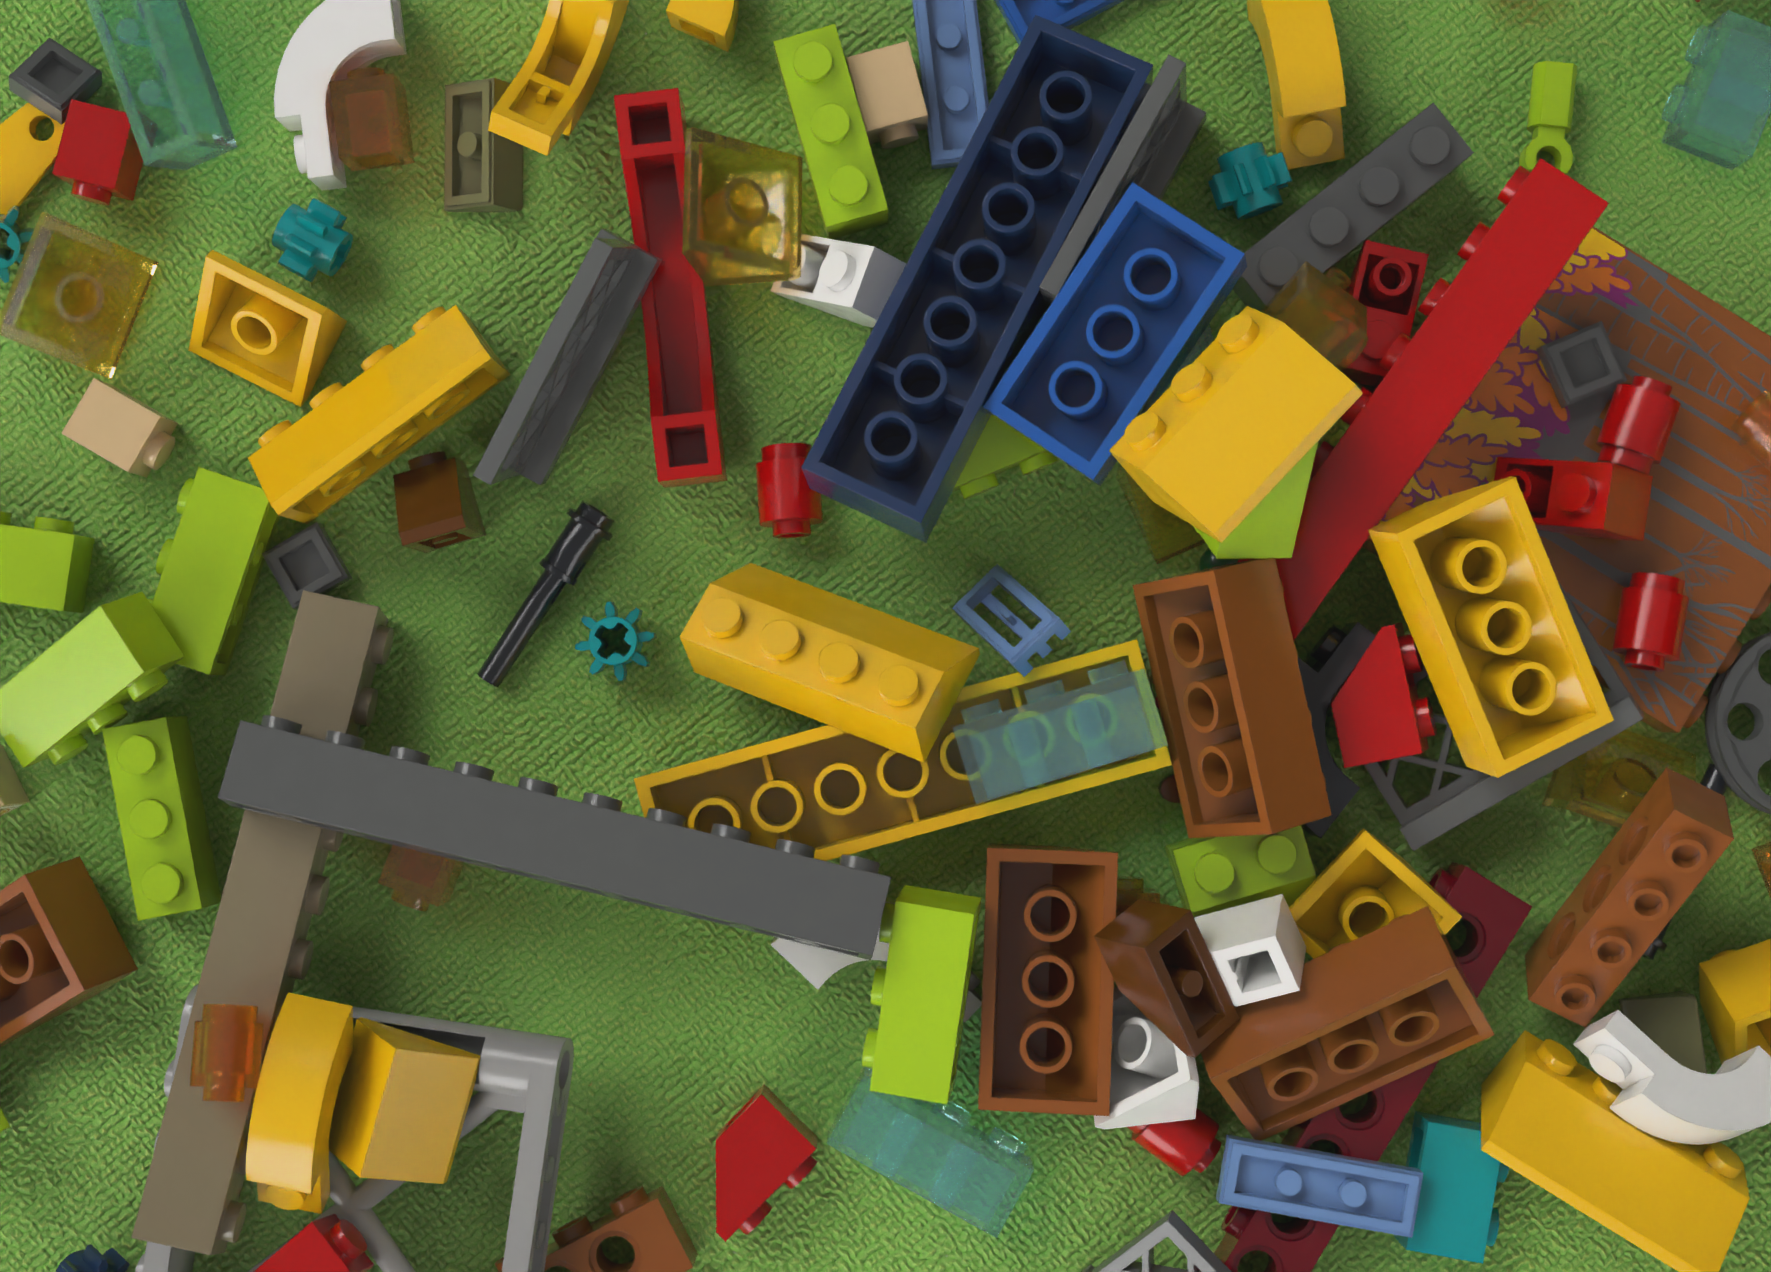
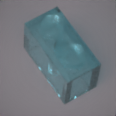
(1725, 93)

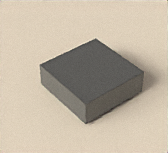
(54, 78)
(1581, 364)
(307, 563)

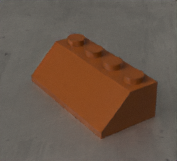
(1232, 700)
(1046, 980)
(1355, 1025)

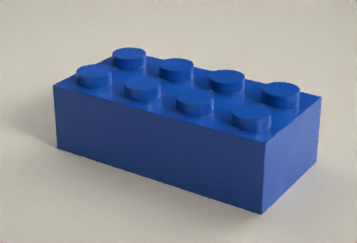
(1116, 332)

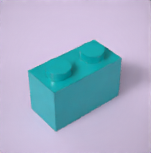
(1456, 1190)

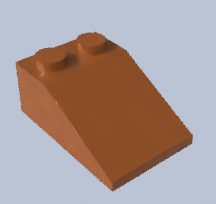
(54, 947)

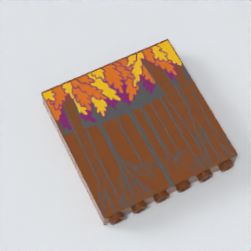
(1706, 495)

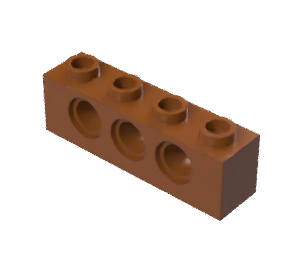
(1627, 897)
(639, 1217)

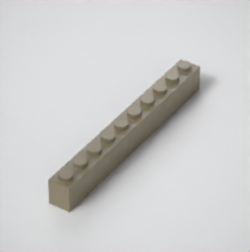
(261, 931)

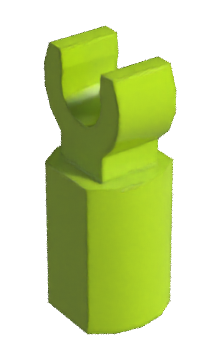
(1550, 113)

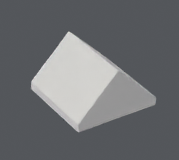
(1148, 1073)

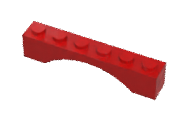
(675, 303)

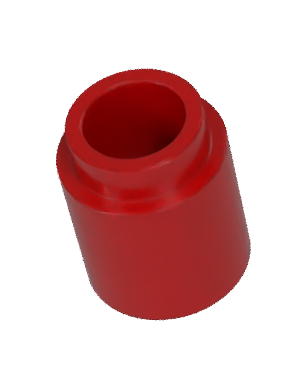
(1638, 424)
(783, 491)
(1651, 621)
(1181, 1143)

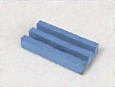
(1032, 640)

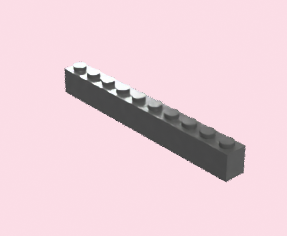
(556, 838)

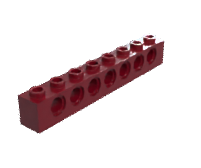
(1491, 923)

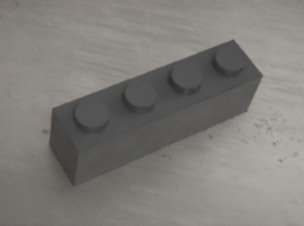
(1354, 205)

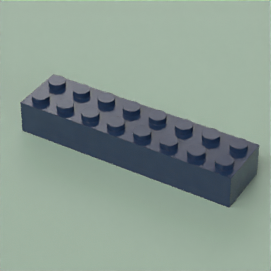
(975, 280)

